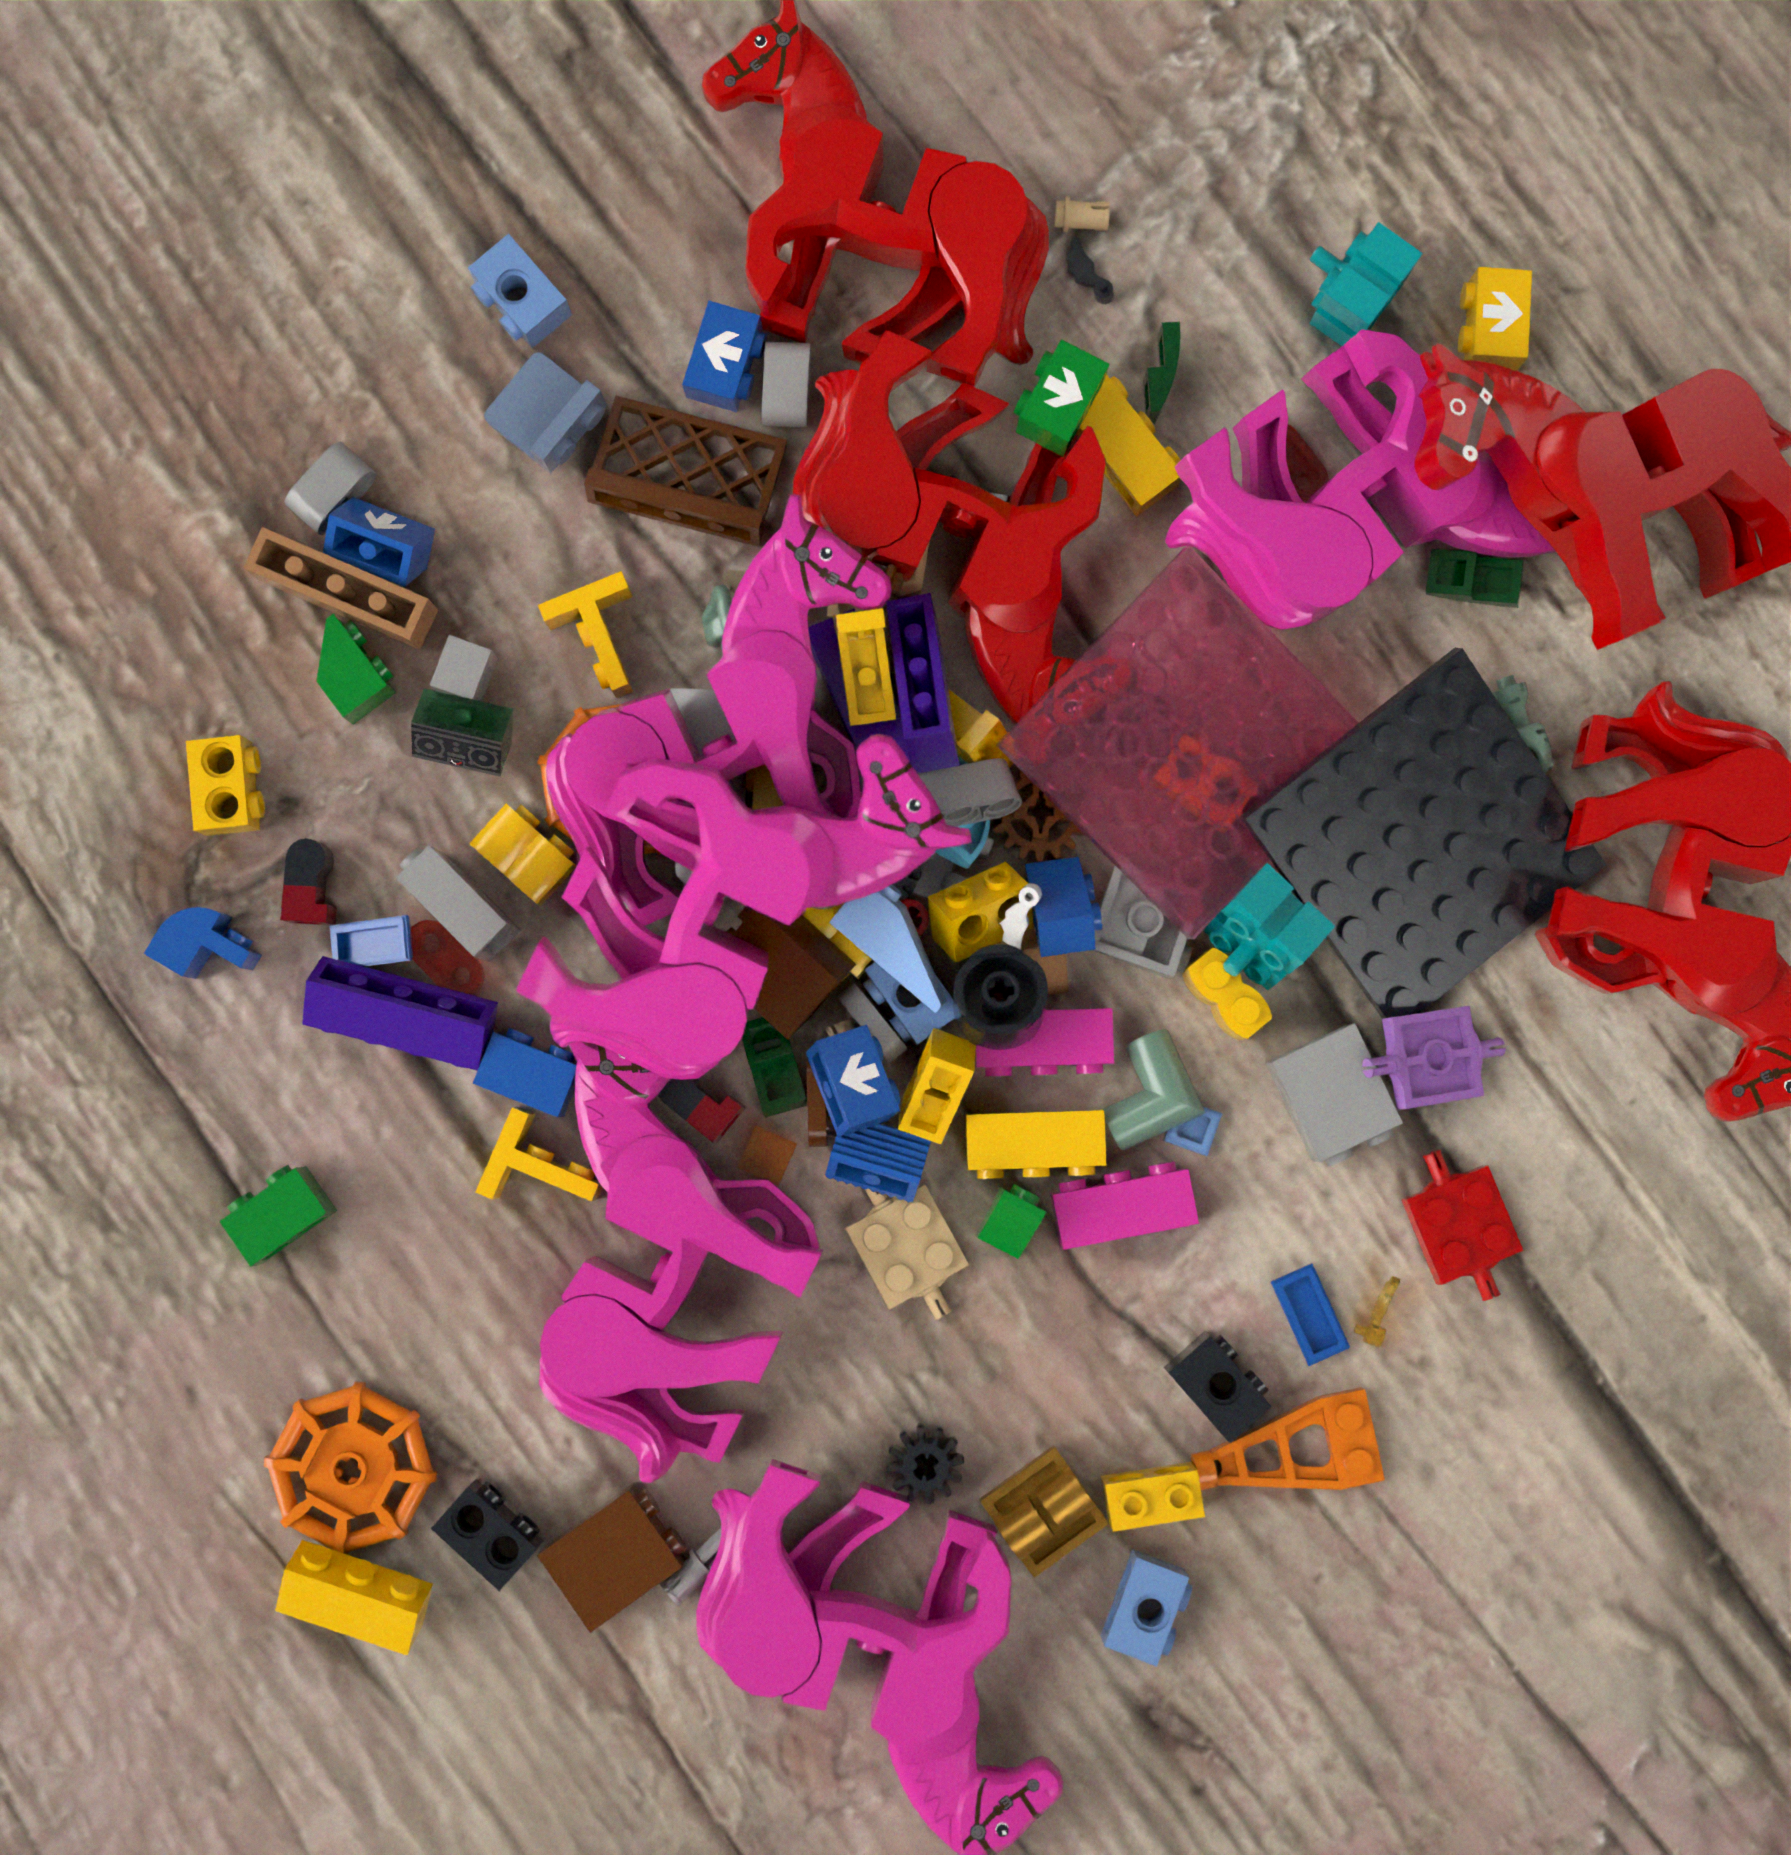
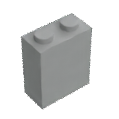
(457, 902)
(1332, 1097)

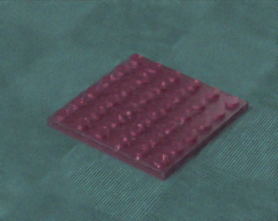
(1175, 735)

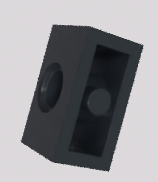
(1227, 1412)

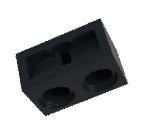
(479, 1543)

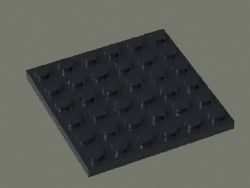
(1423, 838)

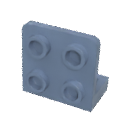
(545, 411)

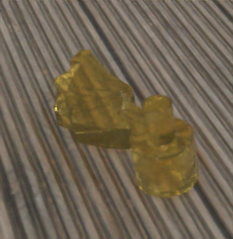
(1374, 1333)

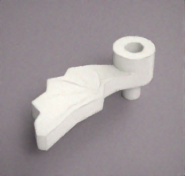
(1016, 916)

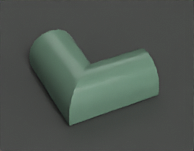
(1167, 1093)

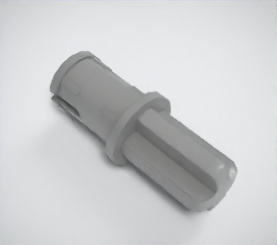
(693, 1571)

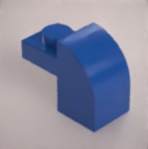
(192, 935)

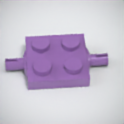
(1433, 1057)

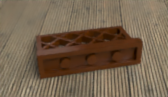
(680, 506)

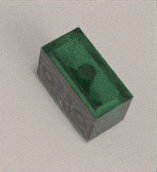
(462, 732)

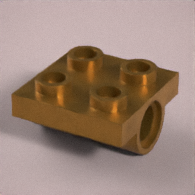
(1043, 1511)

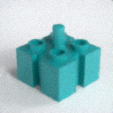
(1361, 282)
(1267, 929)

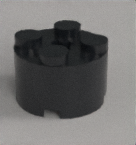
(1023, 985)

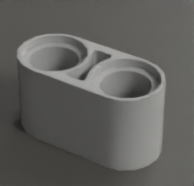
(786, 384)
(328, 485)

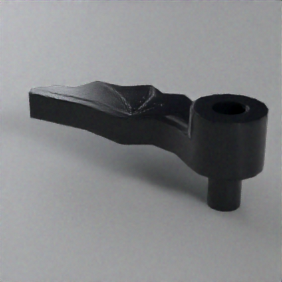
(1083, 270)

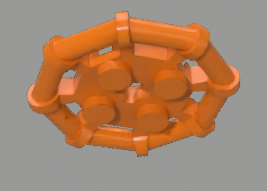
(375, 1458)

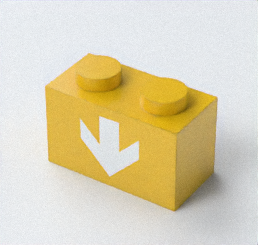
(1496, 316)

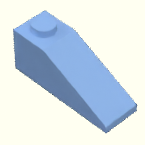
(888, 936)

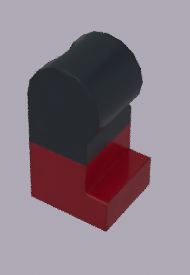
(305, 884)
(701, 1108)

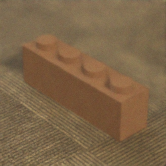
(341, 588)

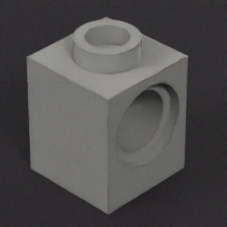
(464, 669)

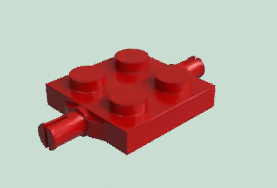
(1462, 1225)

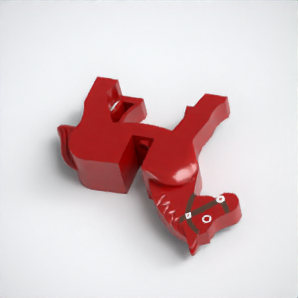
(1600, 474)

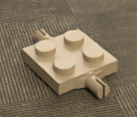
(907, 1249)

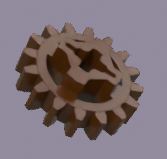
(1038, 841)

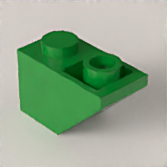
(348, 673)
(1011, 1220)

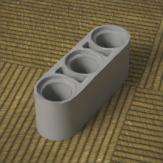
(973, 791)

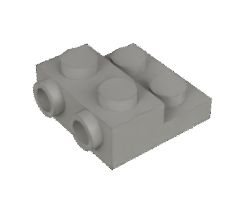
(1139, 931)

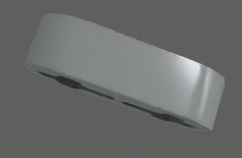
(866, 1014)

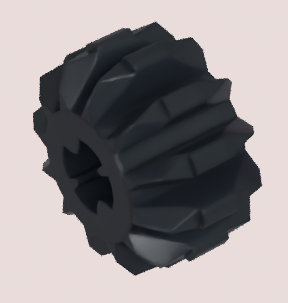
(941, 1463)

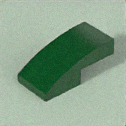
(1159, 379)
(1474, 578)
(773, 1068)

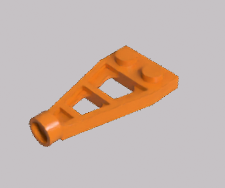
(1349, 1440)

